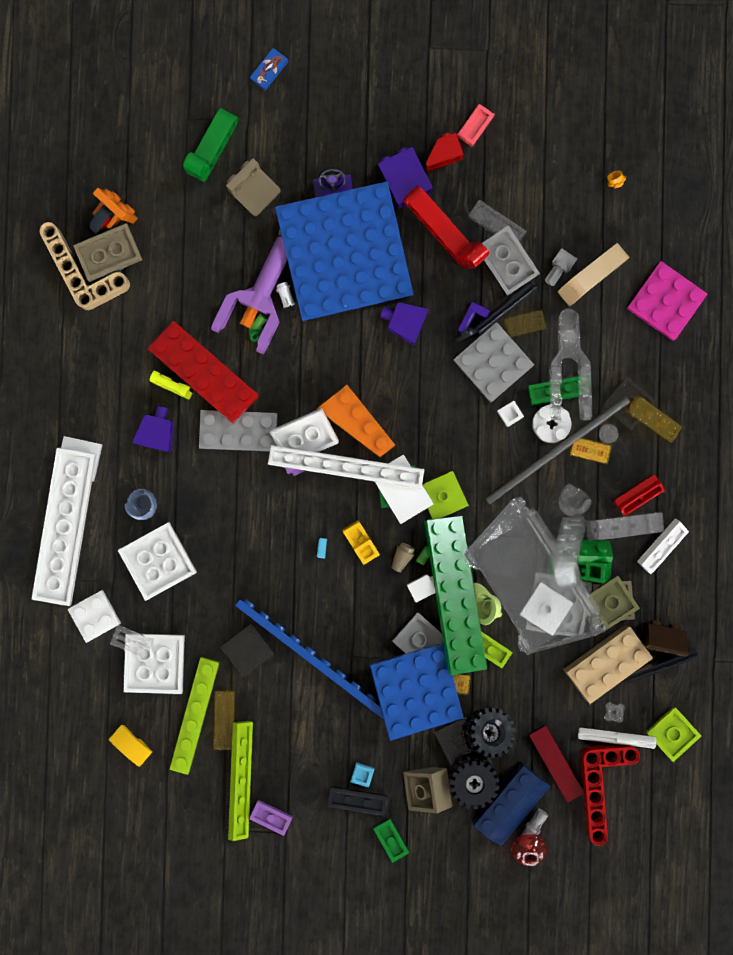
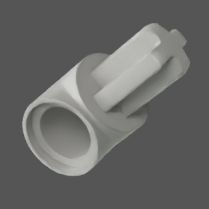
(561, 264)

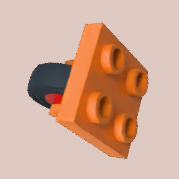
(110, 212)

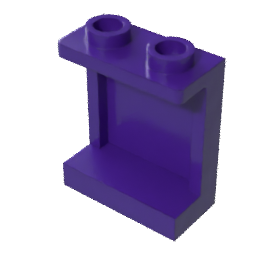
(403, 174)

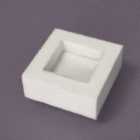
(510, 414)

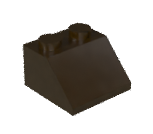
(664, 638)

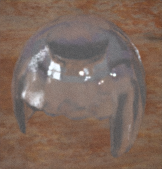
(573, 501)

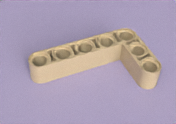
(75, 272)

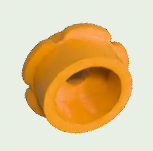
(616, 179)

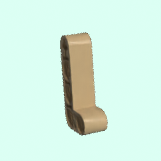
(593, 274)

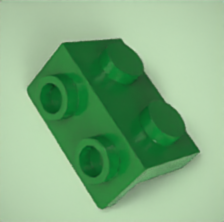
(595, 551)

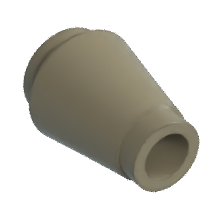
(402, 556)

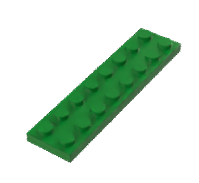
(455, 596)

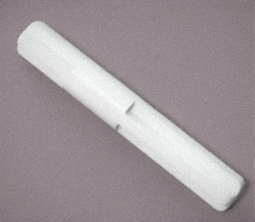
(617, 738)

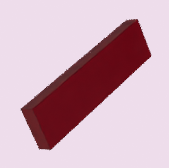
(556, 763)

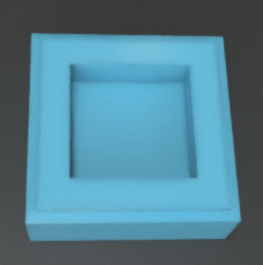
(322, 548)
(362, 774)

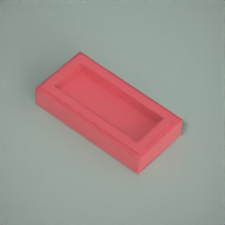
(475, 125)

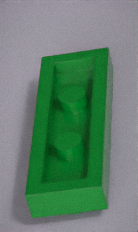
(540, 392)

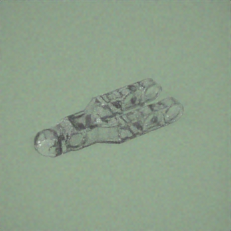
(570, 348)

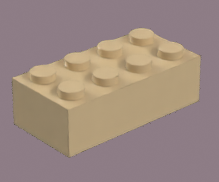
(608, 663)

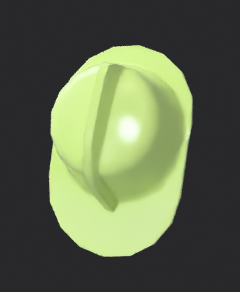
(487, 605)

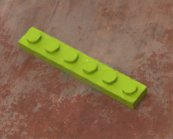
(194, 715)
(240, 780)

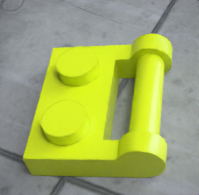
(167, 383)

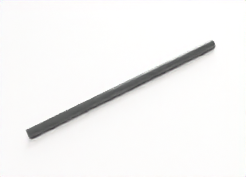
(557, 450)

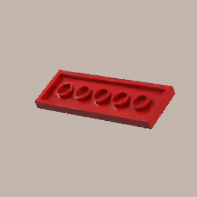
(203, 372)

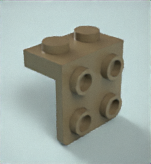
(253, 187)

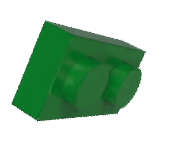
(391, 840)

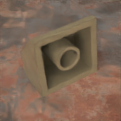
(428, 790)

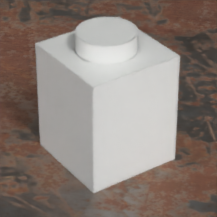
(422, 587)

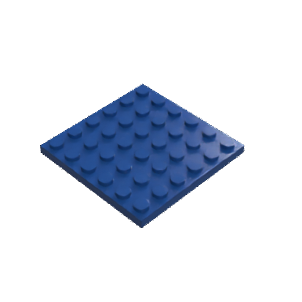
(344, 251)

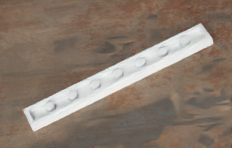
(346, 466)

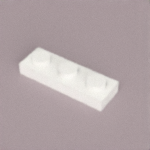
(663, 546)

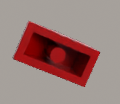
(446, 151)

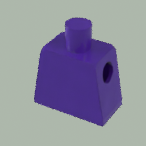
(405, 321)
(156, 431)

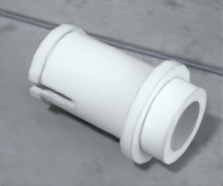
(285, 294)

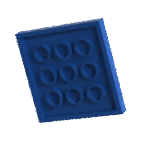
(416, 691)

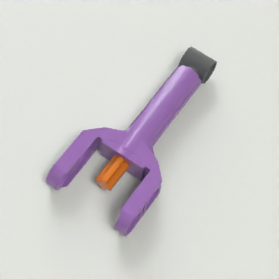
(257, 297)

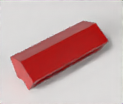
(638, 495)

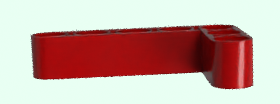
(464, 252)
(596, 785)

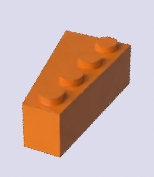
(353, 417)

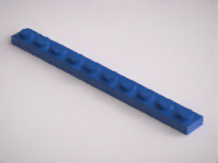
(308, 654)

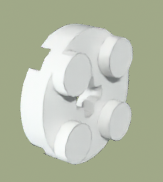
(543, 430)

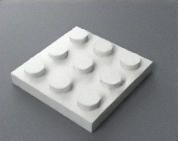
(157, 561)
(160, 670)

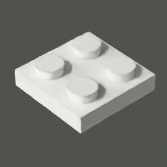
(94, 616)

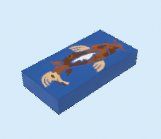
(269, 69)

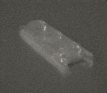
(493, 220)

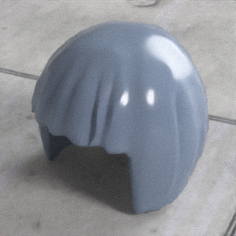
(141, 504)

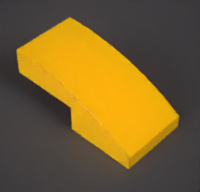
(360, 542)
(130, 746)

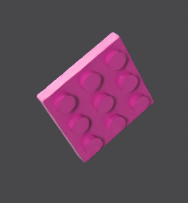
(667, 301)

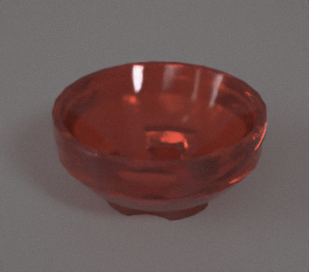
(527, 845)

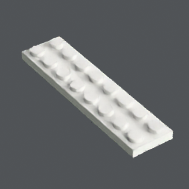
(64, 526)

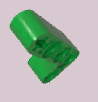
(210, 148)

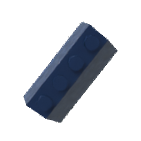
(512, 804)

